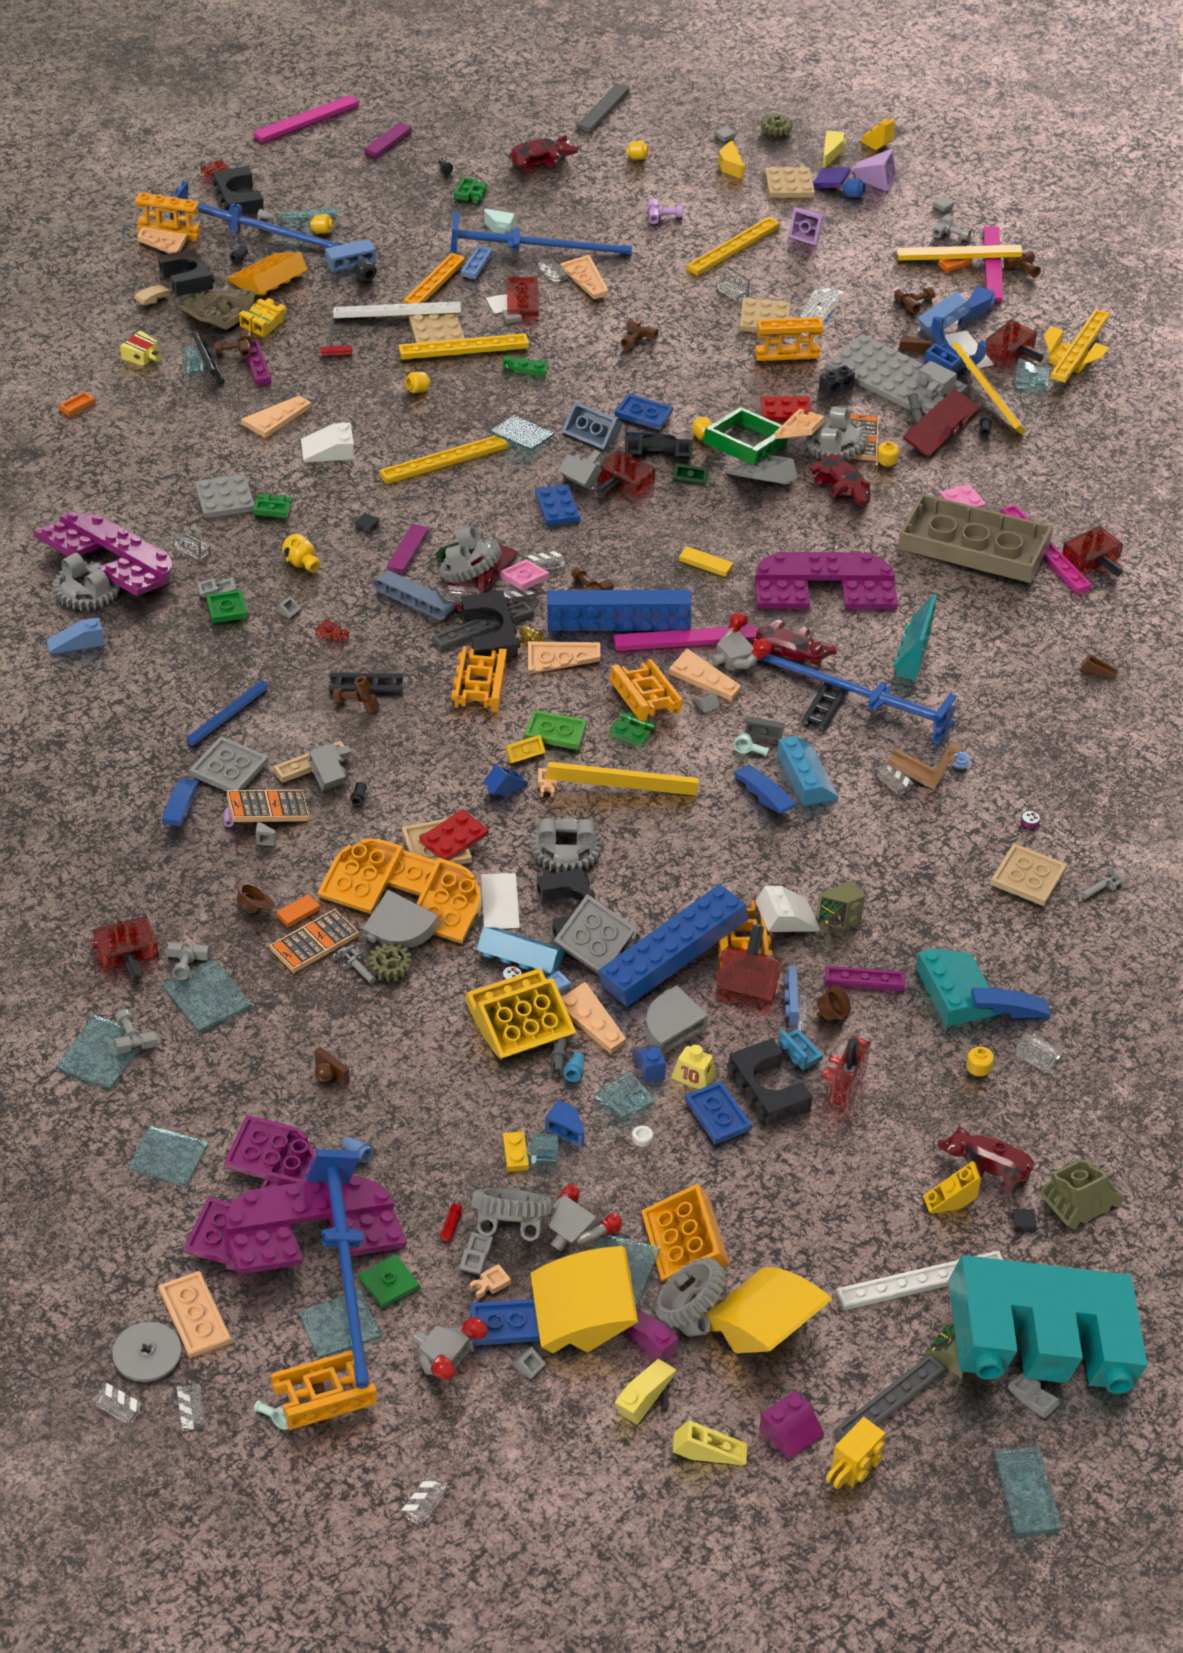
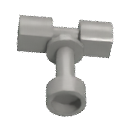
(946, 227)
(186, 955)
(133, 1036)

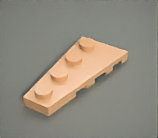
(586, 276)
(277, 416)
(558, 655)
(701, 674)
(592, 1018)

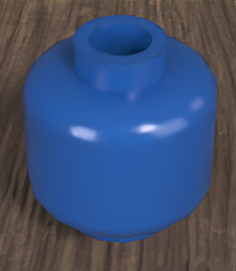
(854, 188)

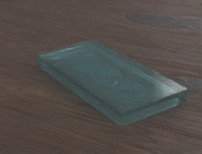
(310, 212)
(1027, 1491)

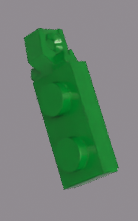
(526, 366)

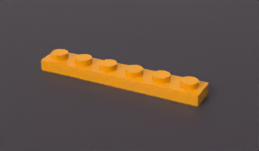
(435, 279)

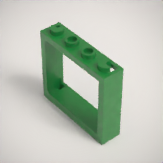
(716, 438)

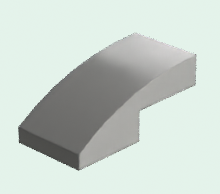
(211, 586)
(476, 1253)
(1032, 1395)

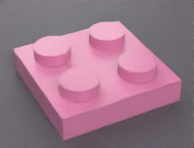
(964, 494)
(524, 575)

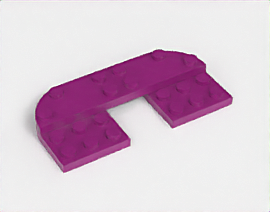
(141, 565)
(864, 578)
(260, 1150)
(261, 1221)

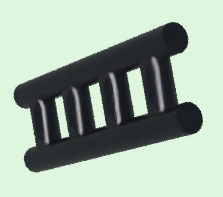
(208, 357)
(375, 677)
(829, 710)

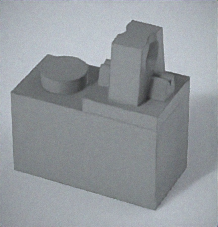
(936, 379)
(582, 470)
(326, 765)

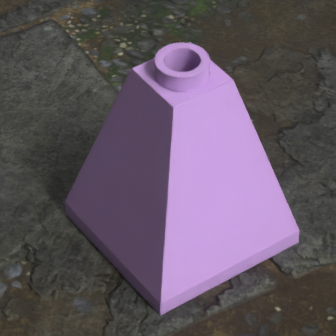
(877, 170)
(806, 225)

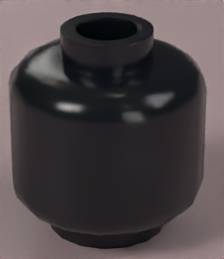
(365, 270)

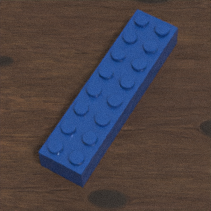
(619, 610)
(673, 945)

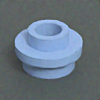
(962, 760)

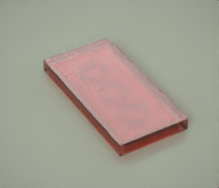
(522, 295)

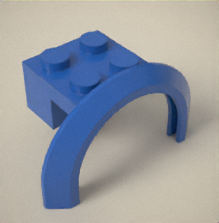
(944, 354)

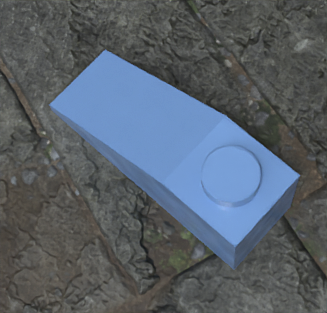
(78, 636)

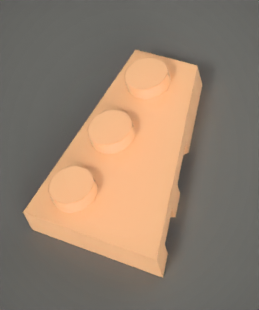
(162, 240)

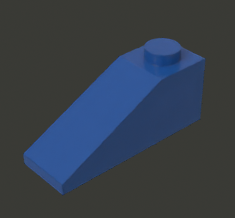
(979, 303)

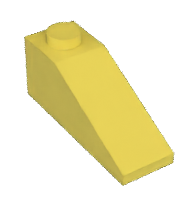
(833, 146)
(644, 1391)
(708, 1445)

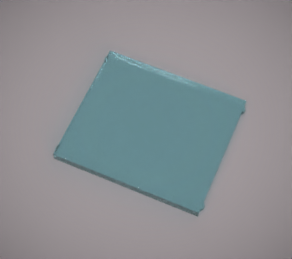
(522, 433)
(167, 1156)
(329, 1325)

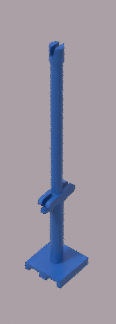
(235, 220)
(514, 239)
(879, 696)
(337, 1168)

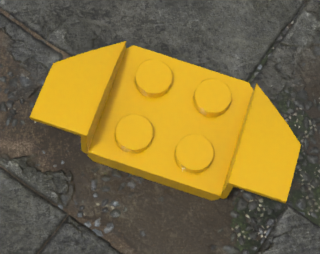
(1057, 349)

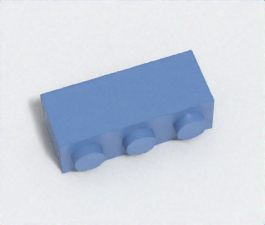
(347, 255)
(950, 309)

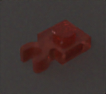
(213, 166)
(331, 630)

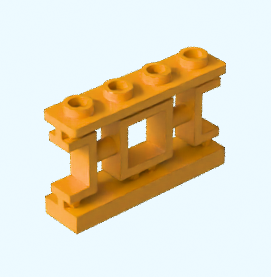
(172, 205)
(788, 328)
(630, 687)
(475, 689)
(742, 942)
(325, 1404)

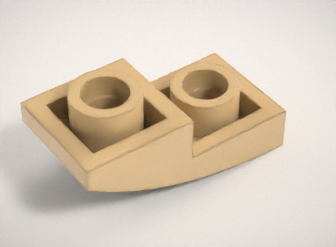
(151, 294)

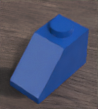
(504, 781)
(650, 1062)
(565, 1121)

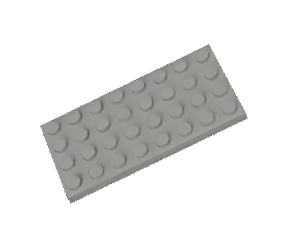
(886, 372)

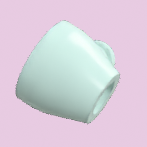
(746, 746)
(275, 1413)

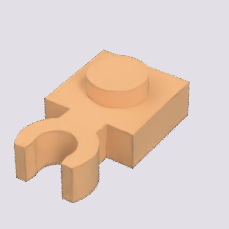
(545, 784)
(492, 1280)

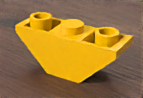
(880, 135)
(731, 161)
(954, 1191)

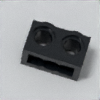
(836, 382)

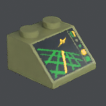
(840, 906)
(945, 1350)

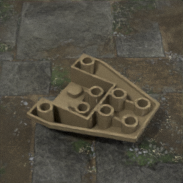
(219, 307)

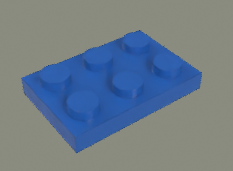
(643, 411)
(557, 505)
(718, 1112)
(507, 1321)

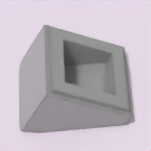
(265, 216)
(288, 607)
(706, 701)
(265, 835)
(529, 1363)

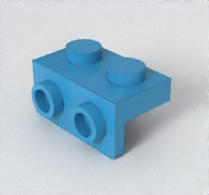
(799, 1048)

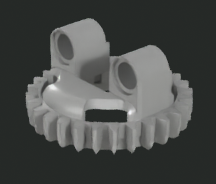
(831, 438)
(458, 558)
(96, 584)
(566, 856)
(511, 1206)
(675, 1307)

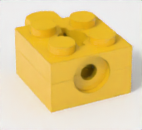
(856, 1454)

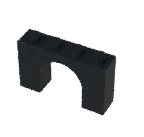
(237, 178)
(194, 274)
(674, 443)
(495, 607)
(563, 886)
(770, 1105)

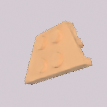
(800, 425)

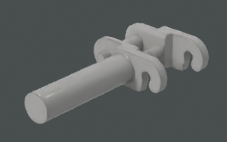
(1104, 882)
(354, 962)

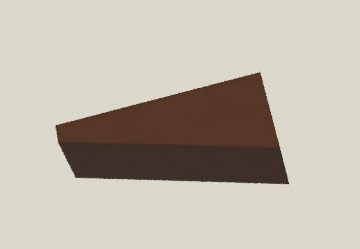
(914, 344)
(1097, 666)

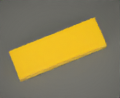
(706, 561)

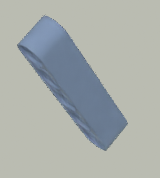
(412, 595)

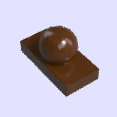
(329, 1068)

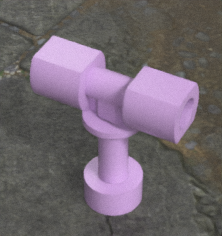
(655, 211)

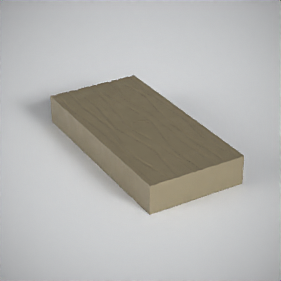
(975, 537)

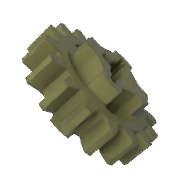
(776, 124)
(389, 961)

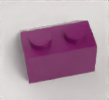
(791, 1425)

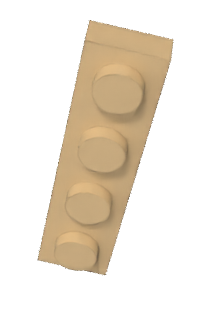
(296, 767)

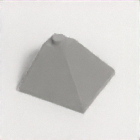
(771, 469)

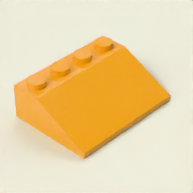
(270, 272)
(684, 1231)

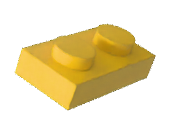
(525, 749)
(515, 1151)

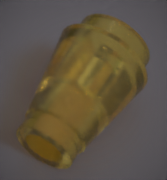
(531, 634)

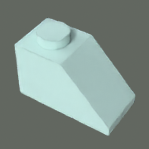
(499, 221)

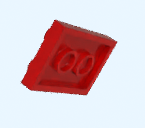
(783, 407)
(454, 835)

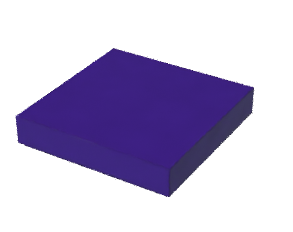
(831, 177)

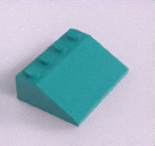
(915, 641)
(949, 982)

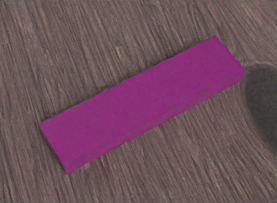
(388, 139)
(258, 364)
(407, 548)
(864, 978)

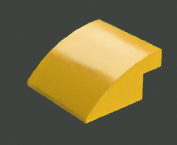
(520, 1013)
(584, 1299)
(766, 1309)

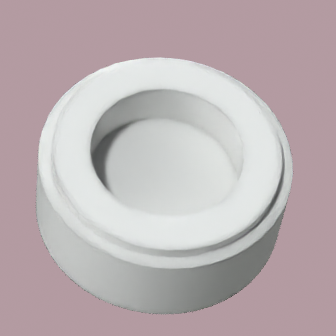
(642, 1136)

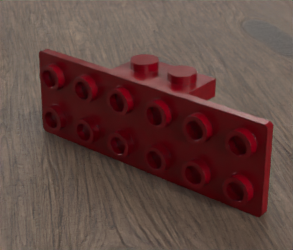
(941, 422)
(486, 579)

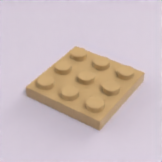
(789, 182)
(761, 309)
(435, 327)
(411, 837)
(1028, 874)

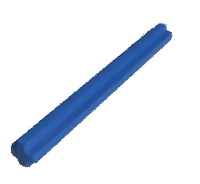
(227, 712)

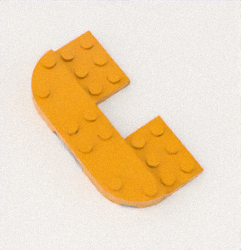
(443, 886)

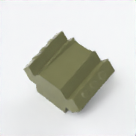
(1080, 1193)

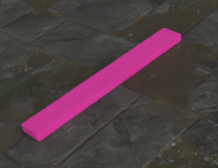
(305, 118)
(993, 265)
(1056, 559)
(676, 638)

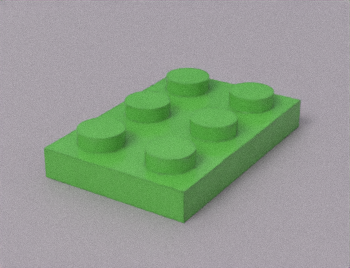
(556, 729)

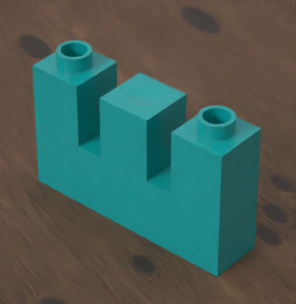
(1051, 1313)

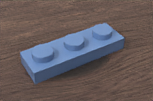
(476, 262)
(791, 995)

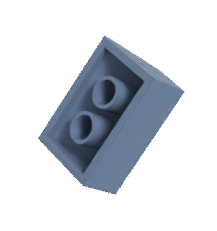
(592, 426)

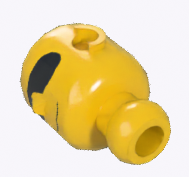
(300, 552)

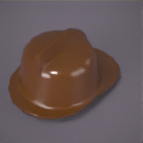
(253, 897)
(834, 1004)

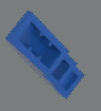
(766, 789)
(180, 802)
(1009, 1001)

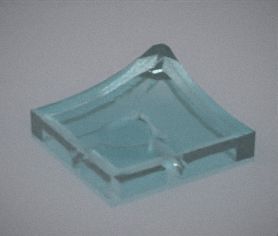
(1031, 375)
(625, 1096)

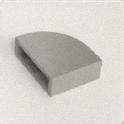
(400, 922)
(673, 1019)

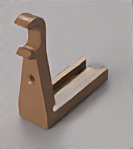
(921, 771)

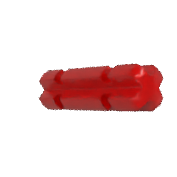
(336, 350)
(451, 1222)

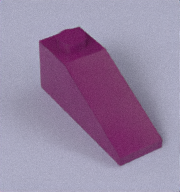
(654, 1337)

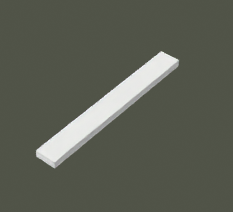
(397, 309)
(899, 1284)

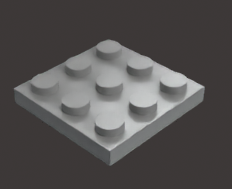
(224, 496)
(228, 765)
(594, 934)

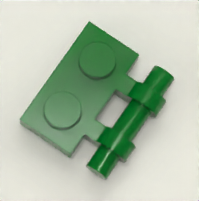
(466, 189)
(272, 505)
(630, 733)

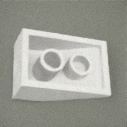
(329, 444)
(785, 911)

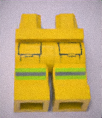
(262, 316)

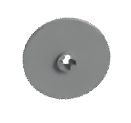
(148, 1336)

